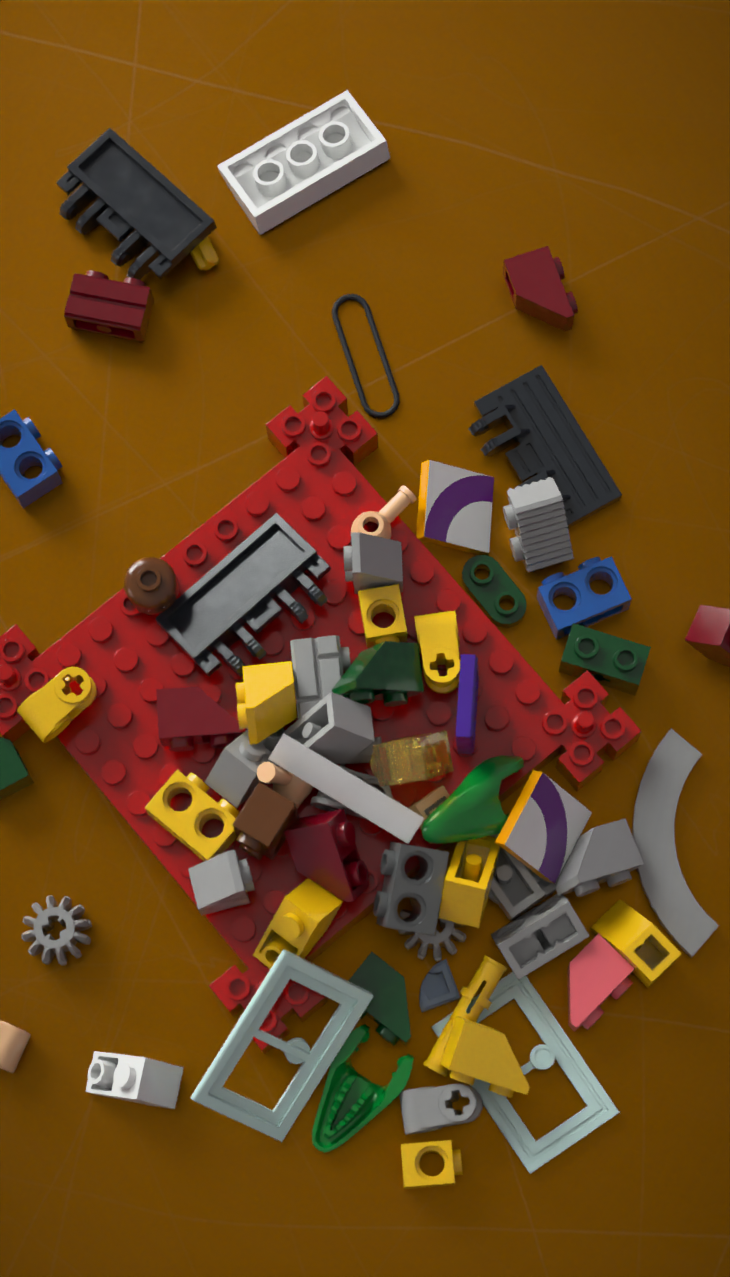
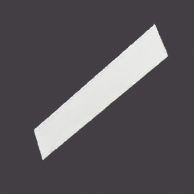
(346, 788)

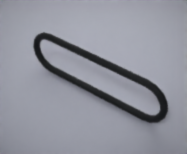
(350, 361)

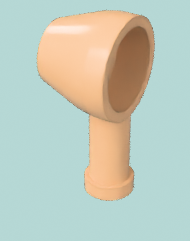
(385, 515)
(284, 782)

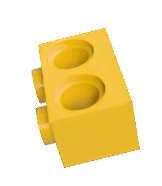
(188, 824)

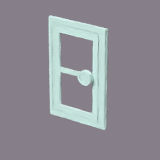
(557, 1047)
(315, 1063)

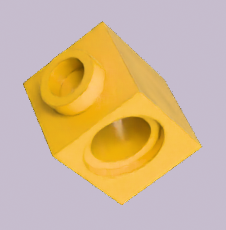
(380, 600)
(411, 1158)

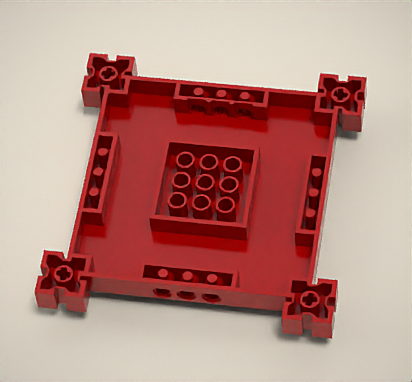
(133, 656)

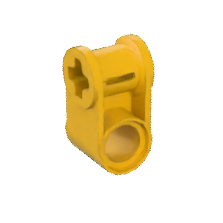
(439, 645)
(55, 706)

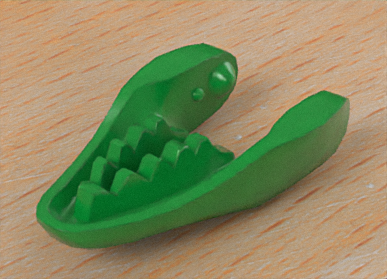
(474, 806)
(352, 1099)

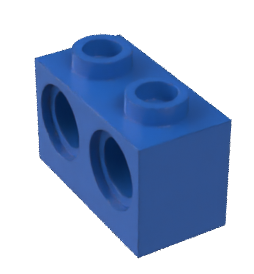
(25, 454)
(588, 606)

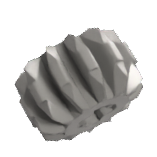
(68, 937)
(434, 941)

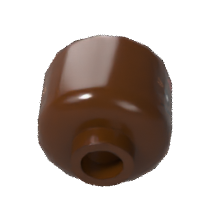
(151, 585)

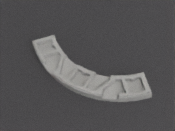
(655, 840)

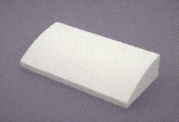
(304, 162)

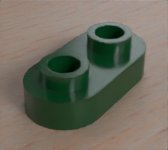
(491, 591)

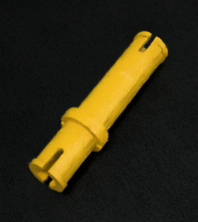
(488, 971)

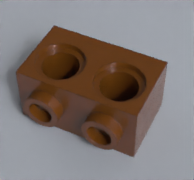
(263, 822)

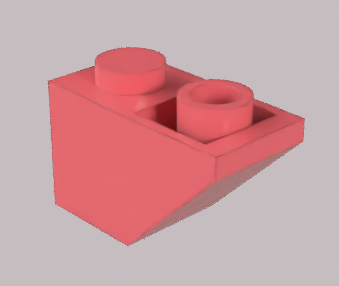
(592, 979)

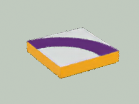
(455, 508)
(543, 827)

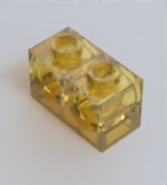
(411, 758)

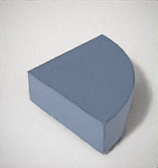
(438, 988)

